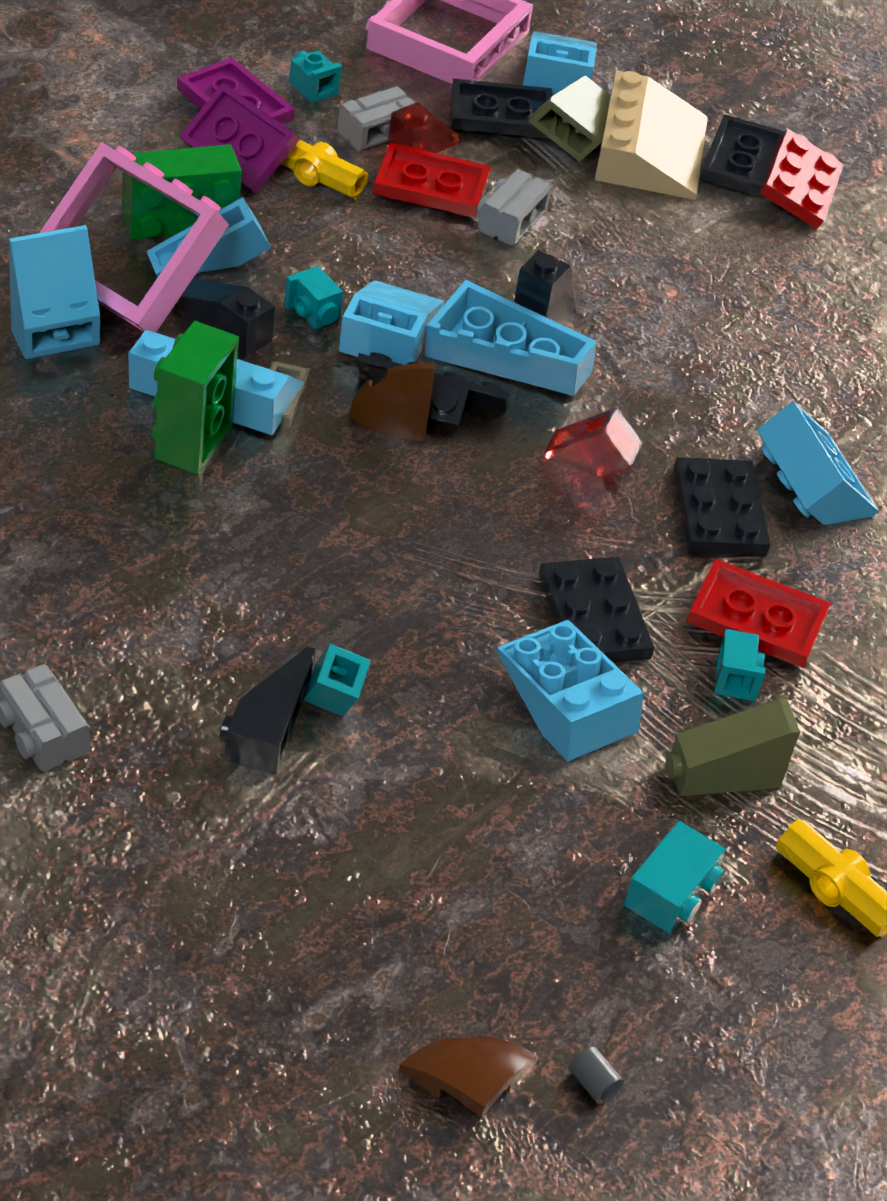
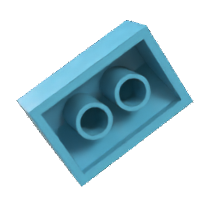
(814, 468)

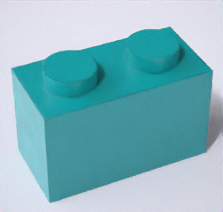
(675, 877)

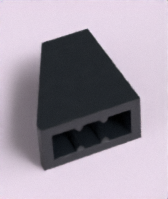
(547, 288)

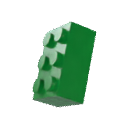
(205, 170)
(195, 396)

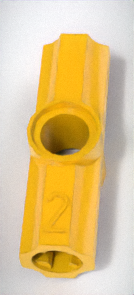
(322, 166)
(836, 875)

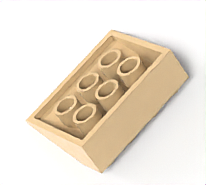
(651, 138)

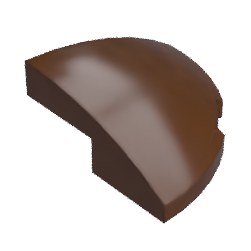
(397, 402)
(469, 1069)

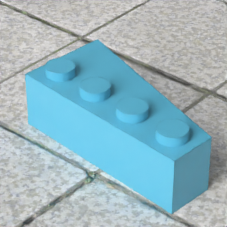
(508, 341)

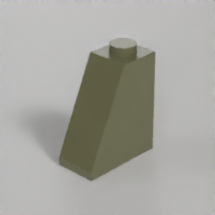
(574, 117)
(735, 751)

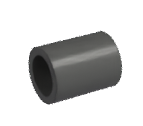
(596, 1075)

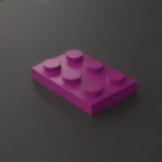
(203, 83)
(255, 136)

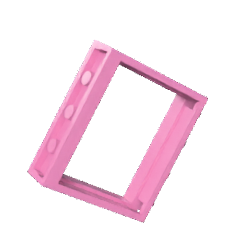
(442, 61)
(185, 260)

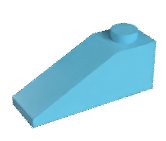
(238, 244)

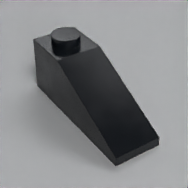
(232, 310)
(267, 715)

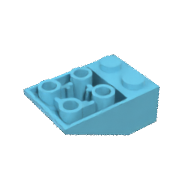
(558, 61)
(53, 292)
(387, 322)
(572, 690)

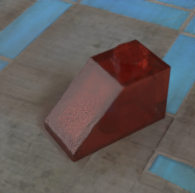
(420, 129)
(596, 444)

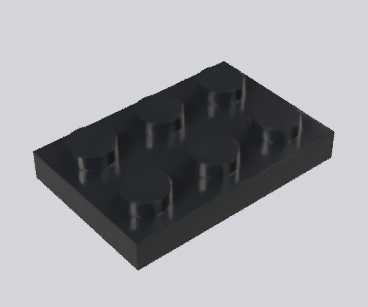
(496, 107)
(740, 155)
(721, 506)
(600, 604)

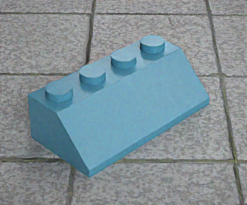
(259, 392)

